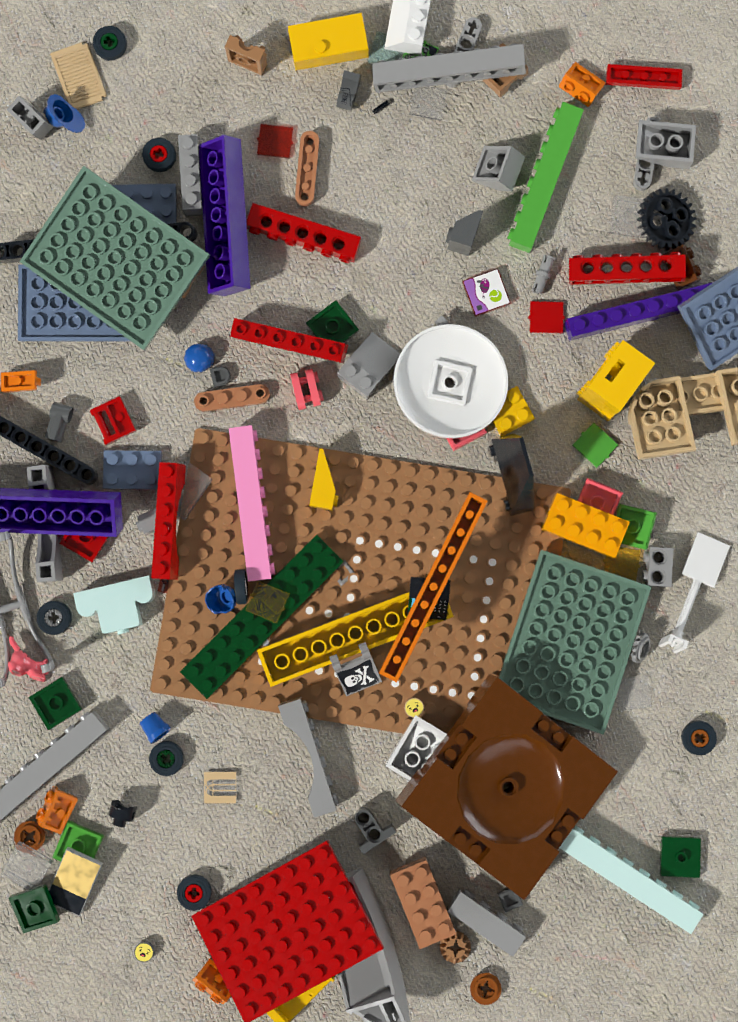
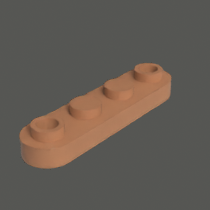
(307, 168)
(232, 398)

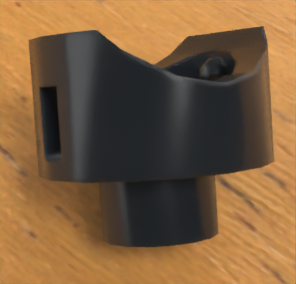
(121, 813)

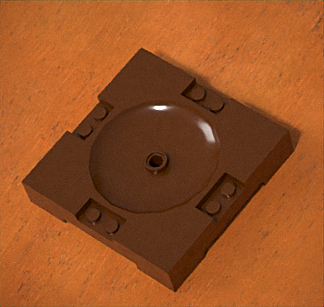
(515, 829)

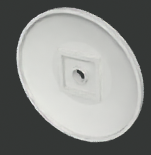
(458, 355)

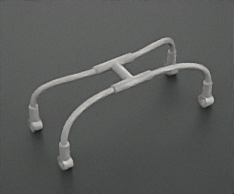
(22, 604)

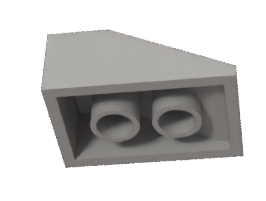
(666, 143)
(368, 365)

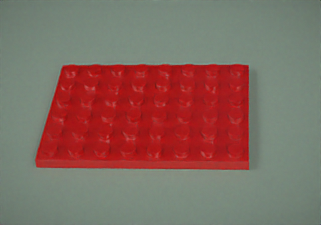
(287, 932)

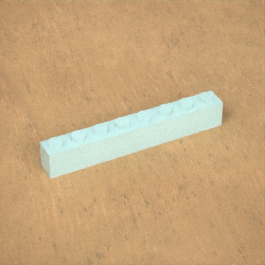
(631, 880)

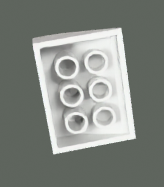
(414, 747)

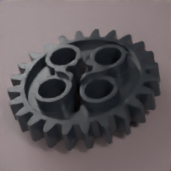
(666, 219)

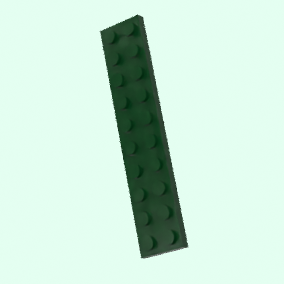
(249, 631)

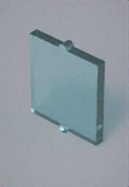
(379, 53)

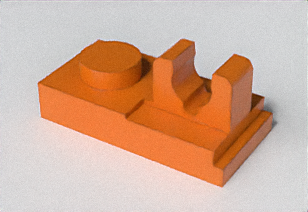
(19, 381)

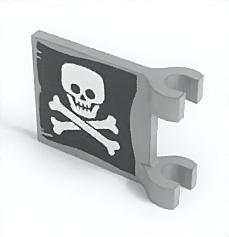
(357, 673)

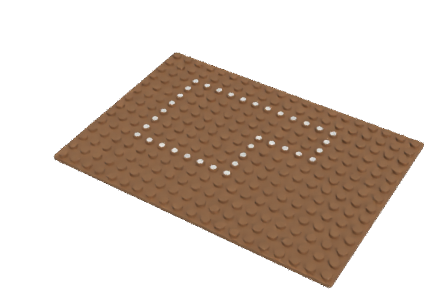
(387, 530)

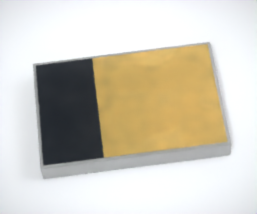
(74, 881)

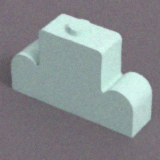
(116, 603)

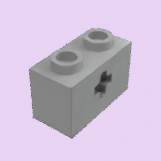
(29, 117)

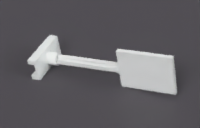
(703, 567)

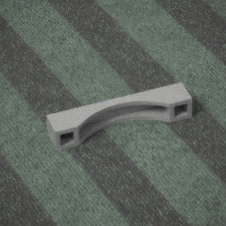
(48, 556)
(294, 717)

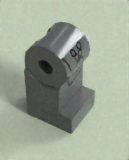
(348, 90)

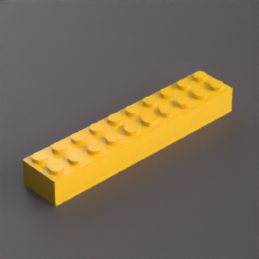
(341, 637)

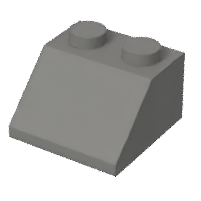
(498, 167)

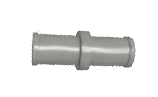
(543, 274)

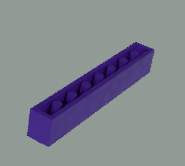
(628, 314)

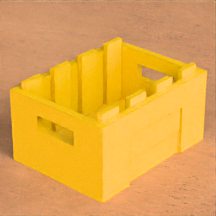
(627, 370)

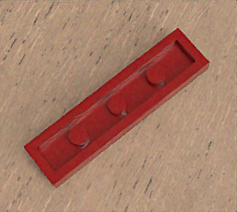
(644, 76)

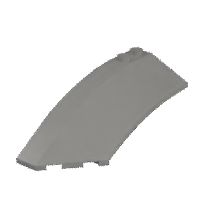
(375, 985)

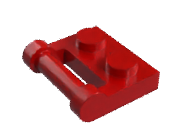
(118, 417)

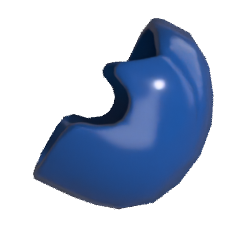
(199, 357)
(220, 599)

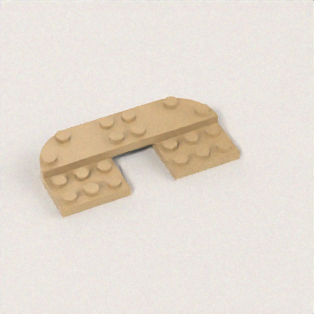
(663, 409)

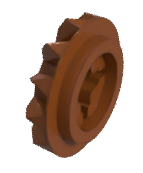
(30, 826)
(491, 995)

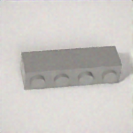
(190, 174)
(486, 922)

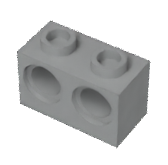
(663, 567)

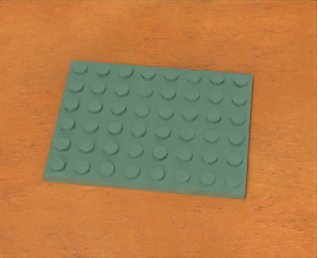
(114, 258)
(573, 640)

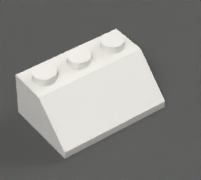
(407, 26)

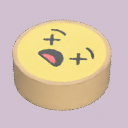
(414, 707)

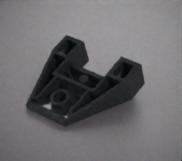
(515, 472)

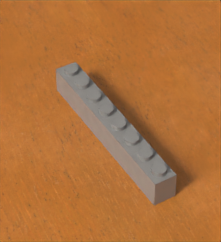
(449, 68)
(51, 761)

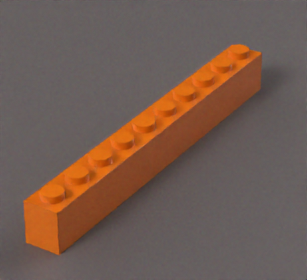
(433, 586)

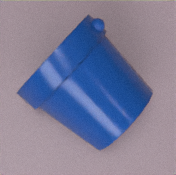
(154, 727)

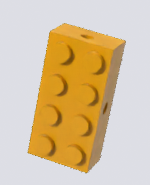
(585, 525)

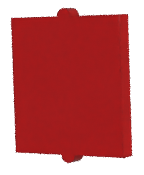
(546, 317)

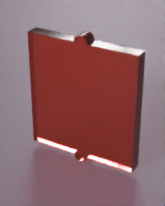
(275, 141)

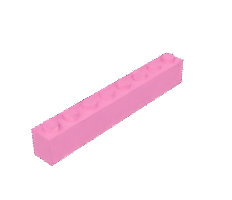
(250, 503)

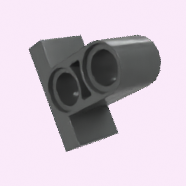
(370, 824)

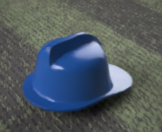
(62, 114)

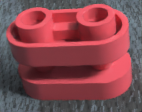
(315, 395)

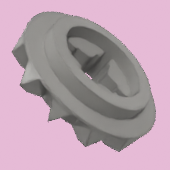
(640, 648)

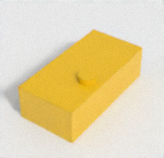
(328, 41)

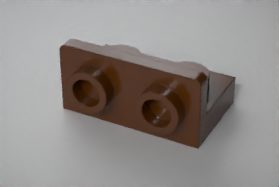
(692, 271)

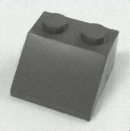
(462, 235)

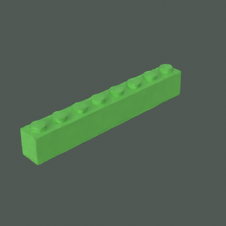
(546, 177)

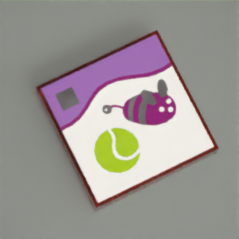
(486, 292)

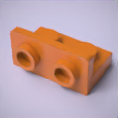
(581, 84)
(56, 810)
(211, 981)

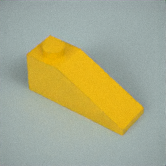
(323, 489)

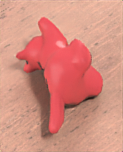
(23, 664)

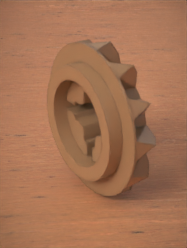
(463, 942)

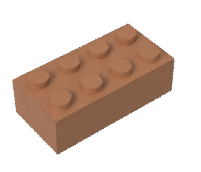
(422, 902)

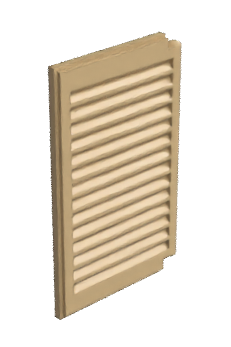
(78, 75)

